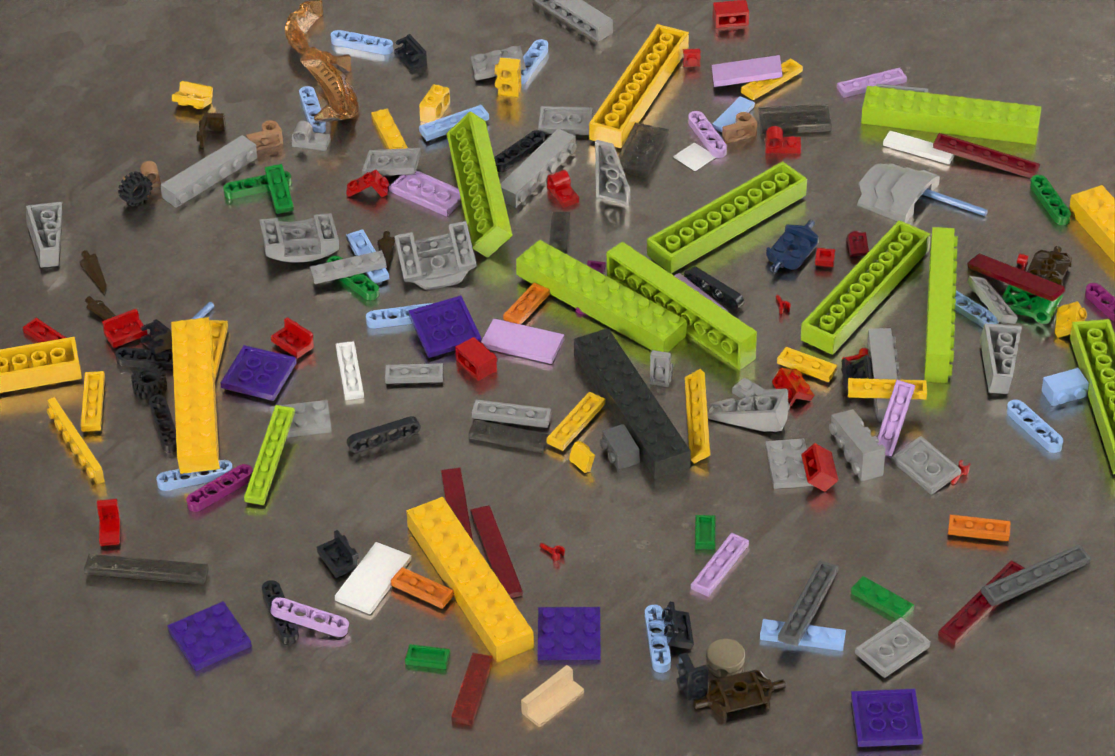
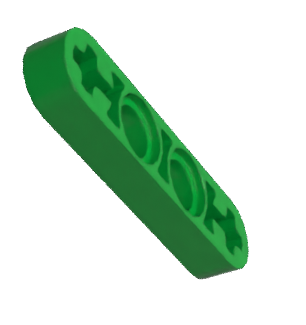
(233, 191)
(1060, 213)
(368, 289)

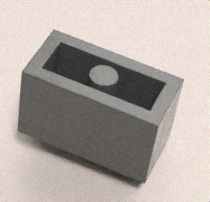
(620, 446)

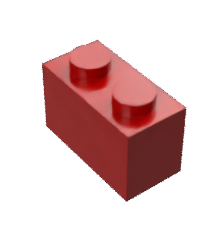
(730, 13)
(476, 358)
(819, 467)

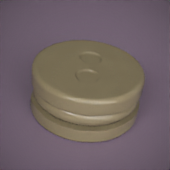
(725, 658)

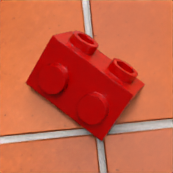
(123, 328)
(293, 338)
(795, 384)

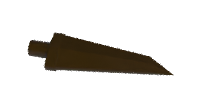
(386, 245)
(92, 267)
(99, 308)

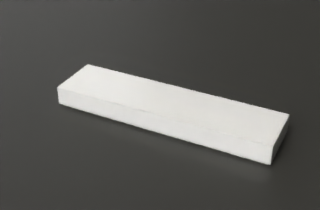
(916, 147)
(349, 370)

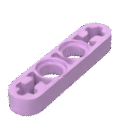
(703, 135)
(308, 619)

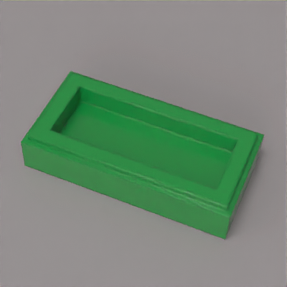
(705, 531)
(427, 656)

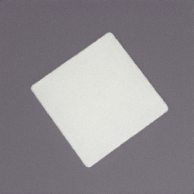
(694, 156)

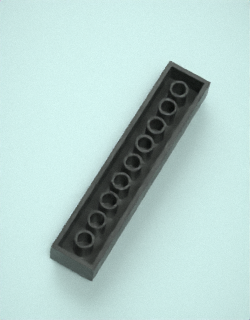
(632, 403)

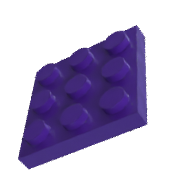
(443, 325)
(258, 372)
(569, 633)
(209, 636)
(886, 717)

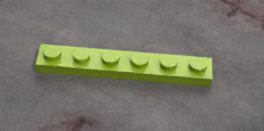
(269, 455)

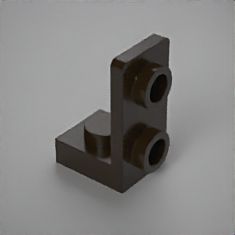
(210, 122)

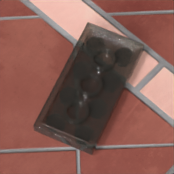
(796, 118)
(642, 149)

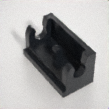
(411, 53)
(159, 337)

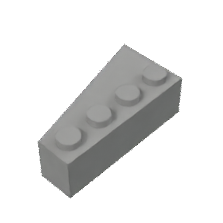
(45, 230)
(999, 353)
(858, 445)

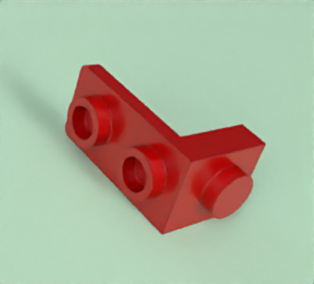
(369, 179)
(109, 522)

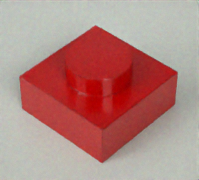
(691, 57)
(825, 257)

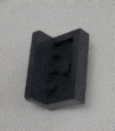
(859, 369)
(338, 555)
(677, 627)
(691, 679)

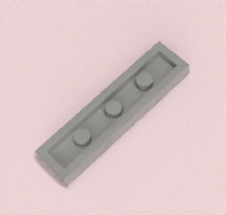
(348, 267)
(992, 300)
(511, 413)

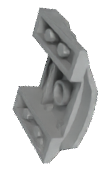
(894, 190)
(300, 239)
(436, 259)

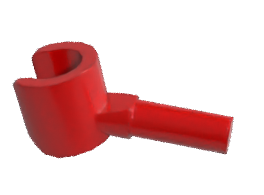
(1023, 261)
(783, 304)
(862, 352)
(964, 471)
(556, 551)

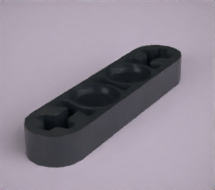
(533, 140)
(727, 296)
(125, 356)
(163, 423)
(409, 425)
(280, 626)

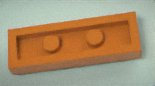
(526, 304)
(979, 527)
(422, 587)

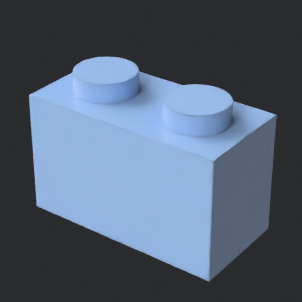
(1065, 387)

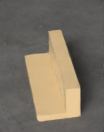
(551, 697)

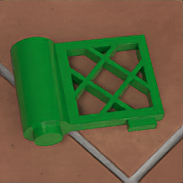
(1041, 310)

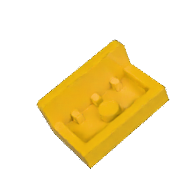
(193, 94)
(1066, 315)

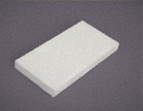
(372, 578)

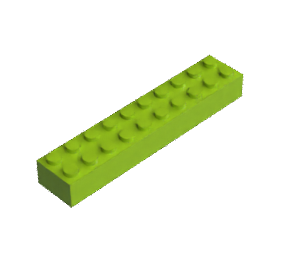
(951, 115)
(479, 184)
(726, 217)
(865, 287)
(601, 297)
(941, 305)
(705, 320)
(1095, 354)

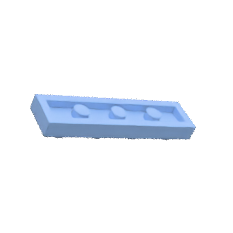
(442, 126)
(361, 245)
(813, 637)

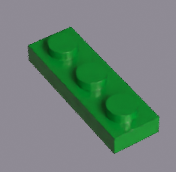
(279, 189)
(882, 598)

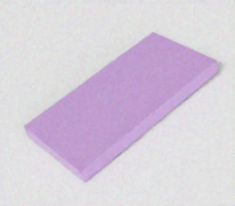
(747, 71)
(427, 192)
(522, 341)

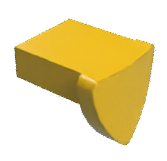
(582, 456)

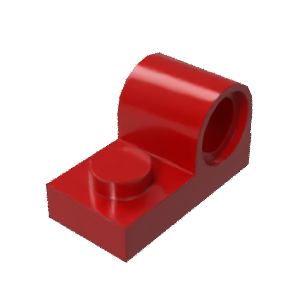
(778, 144)
(560, 186)

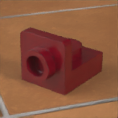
(857, 243)

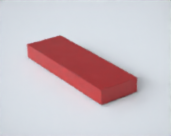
(41, 331)

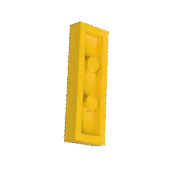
(807, 364)

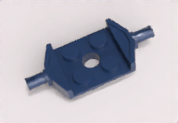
(796, 238)

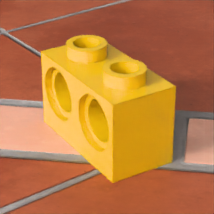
(508, 77)
(434, 103)

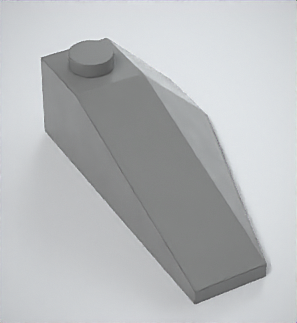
(610, 177)
(758, 412)

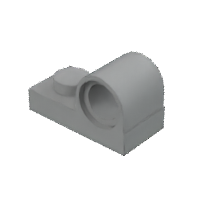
(305, 137)
(660, 368)

